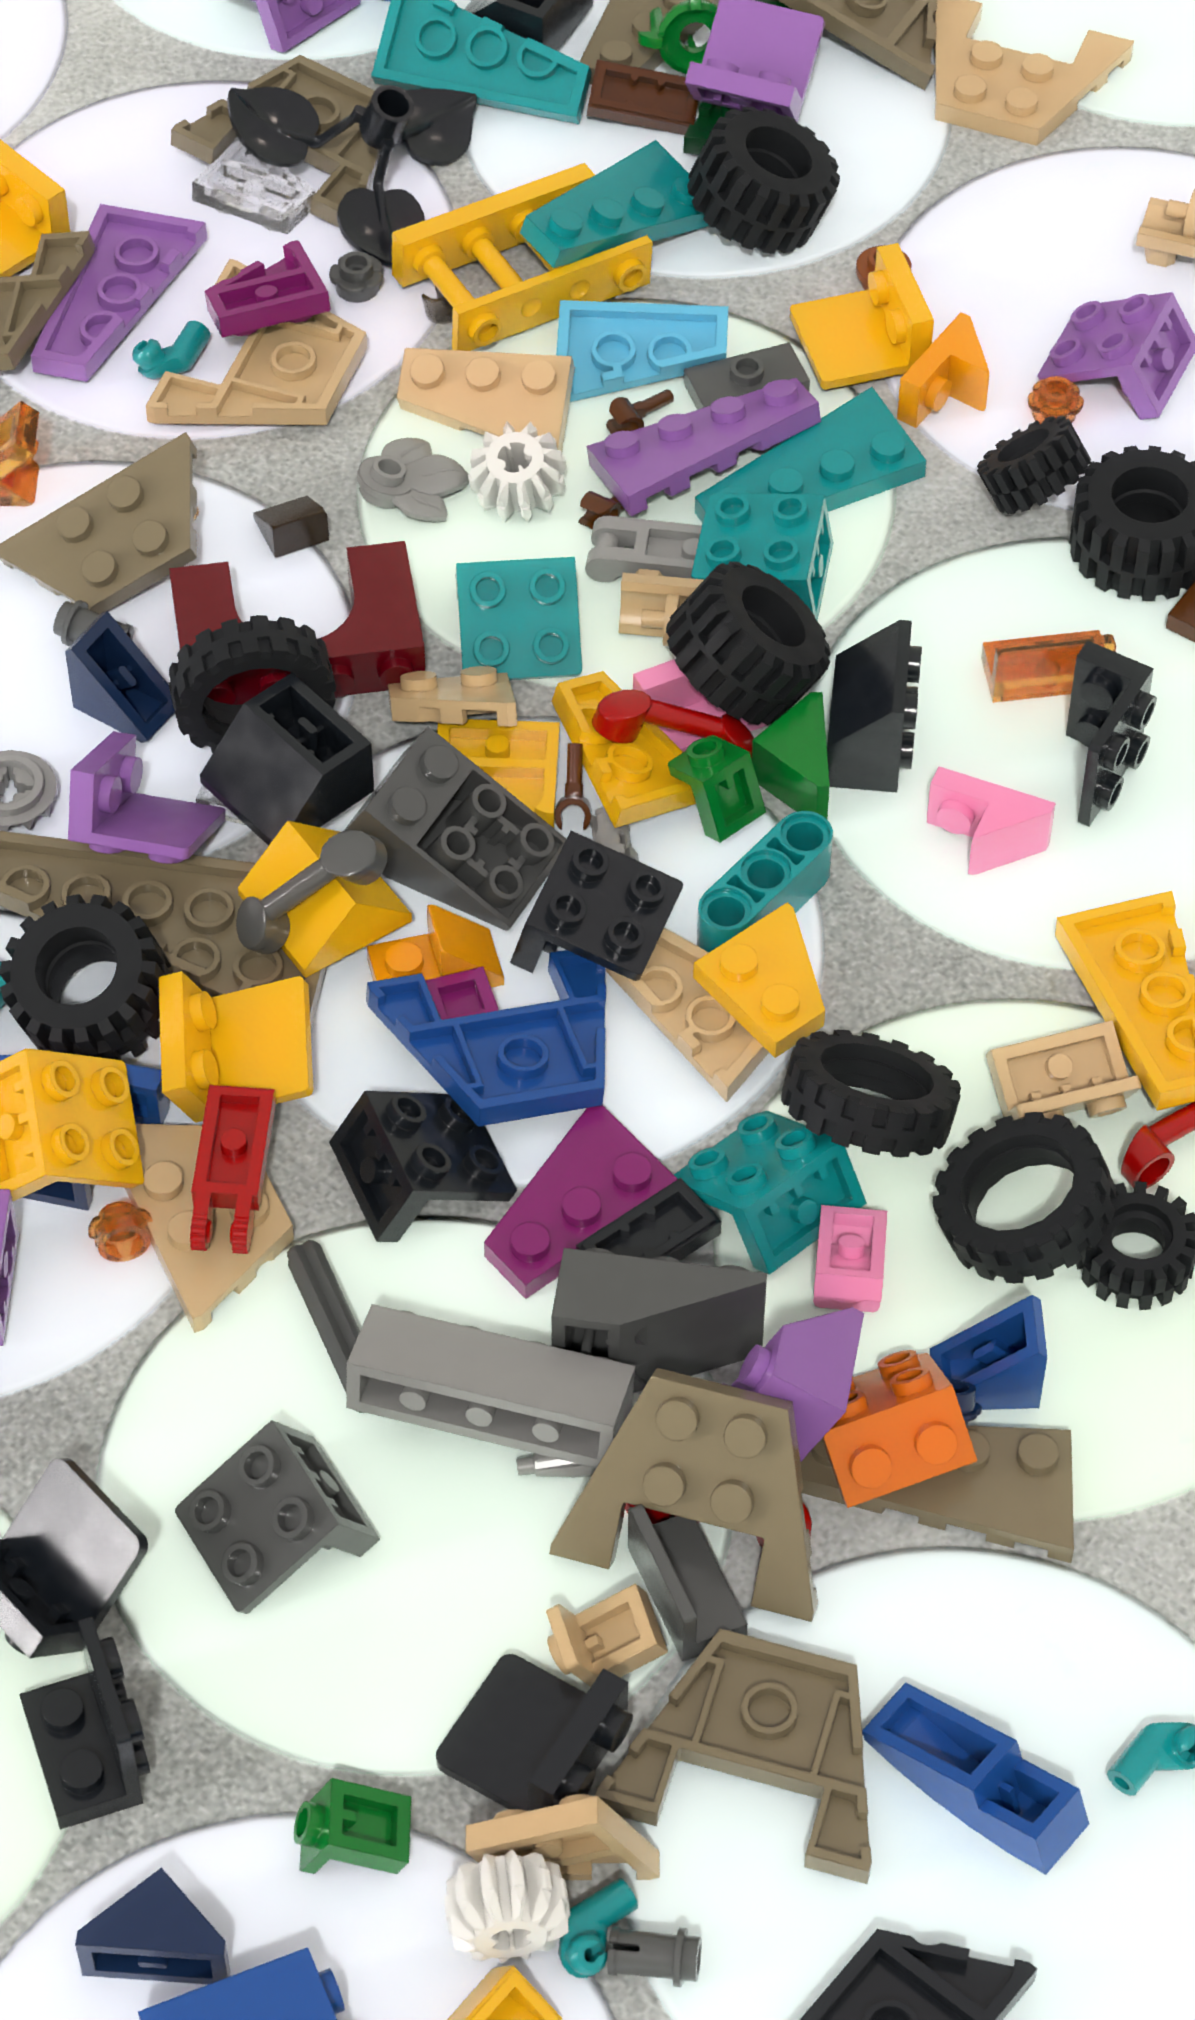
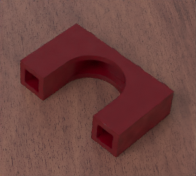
(365, 653)

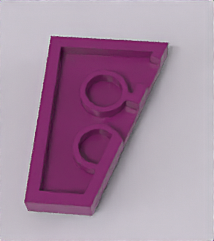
(578, 1190)

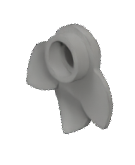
(411, 479)

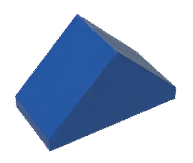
(1000, 1357)

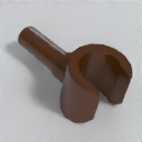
(629, 416)
(597, 507)
(573, 786)

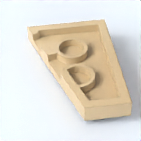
(487, 389)

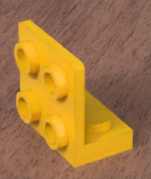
(28, 207)
(869, 330)
(234, 1040)
(66, 1122)

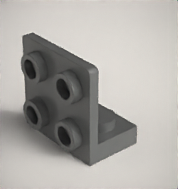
(271, 1514)

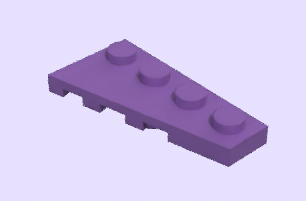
(129, 269)
(683, 444)

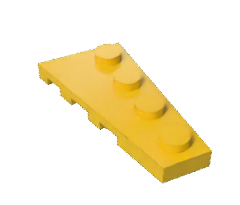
(1140, 979)

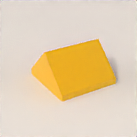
(333, 919)

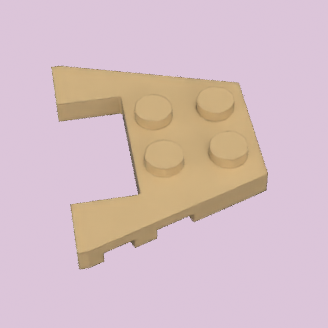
(1010, 89)
(278, 377)

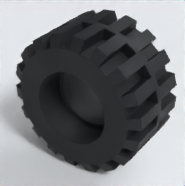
(763, 180)
(1136, 523)
(748, 643)
(59, 947)

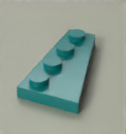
(452, 49)
(620, 204)
(845, 456)

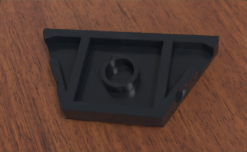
(916, 1981)

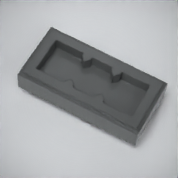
(742, 374)

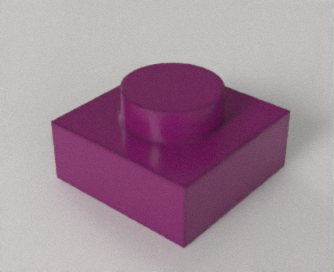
(462, 994)

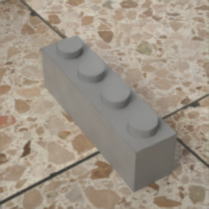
(488, 1386)

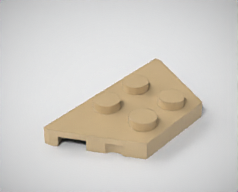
(208, 1276)

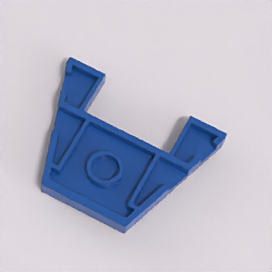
(508, 1059)

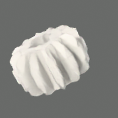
(517, 471)
(506, 1906)

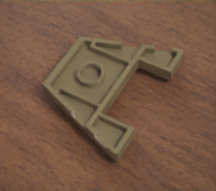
(333, 98)
(32, 298)
(708, 1459)
(766, 1719)

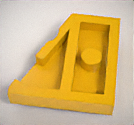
(515, 756)

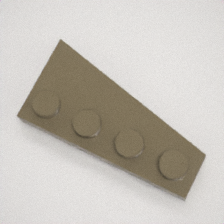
(1011, 1494)

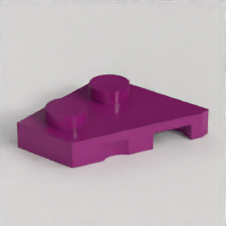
(268, 296)

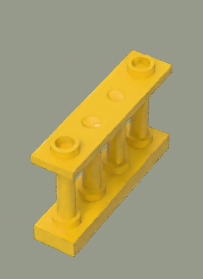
(491, 226)

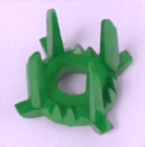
(666, 32)

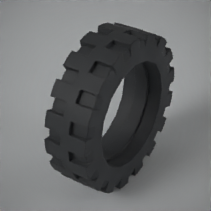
(236, 650)
(911, 1121)
(1041, 1245)

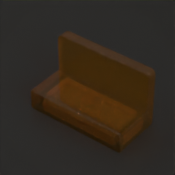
(1036, 664)

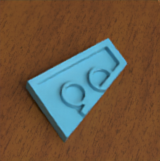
(636, 343)

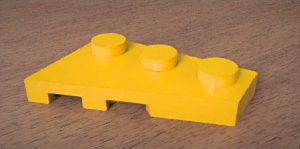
(629, 776)

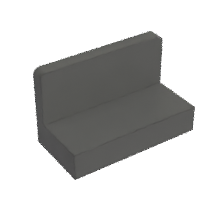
(683, 1581)

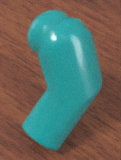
(175, 358)
(1153, 1749)

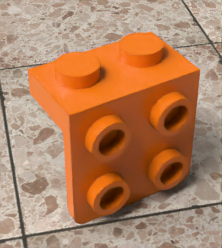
(897, 1429)

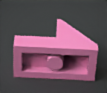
(1001, 820)
(850, 1258)

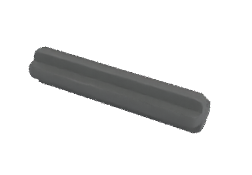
(325, 1303)

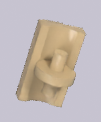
(1168, 231)
(650, 600)

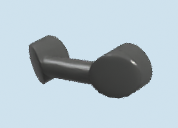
(348, 855)

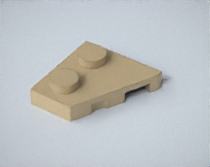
(450, 699)

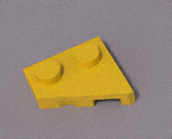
(766, 981)

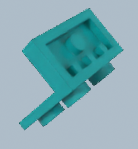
(772, 532)
(520, 617)
(774, 1184)

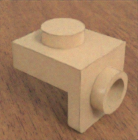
(609, 1635)

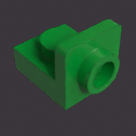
(721, 785)
(354, 1827)

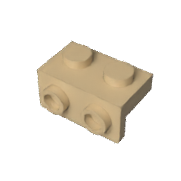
(1063, 1074)

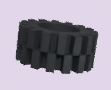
(1034, 464)
(1143, 1277)

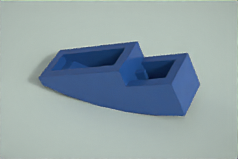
(979, 1777)

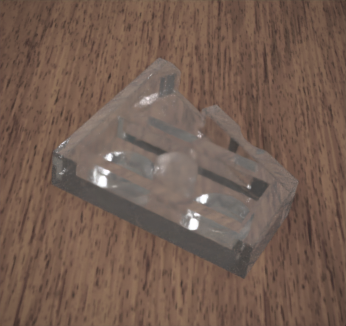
(253, 190)

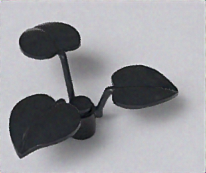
(432, 122)

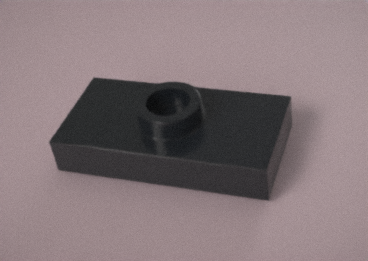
(664, 1225)

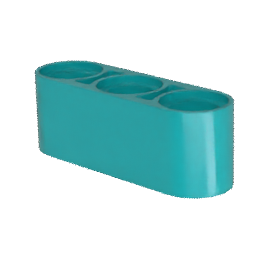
(781, 868)

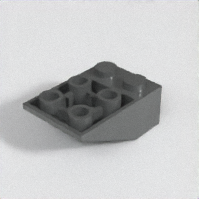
(458, 833)
(657, 1312)

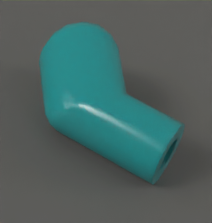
(584, 1946)

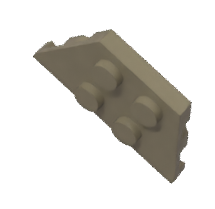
(888, 31)
(116, 533)

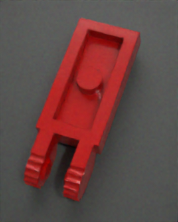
(231, 1162)

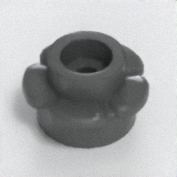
(356, 276)

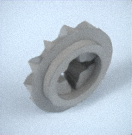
(34, 785)

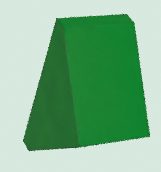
(793, 757)

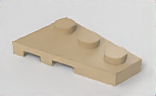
(692, 1017)

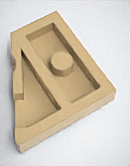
(569, 1834)

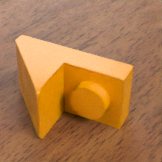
(948, 367)
(448, 948)

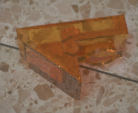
(17, 451)

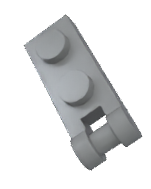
(656, 546)

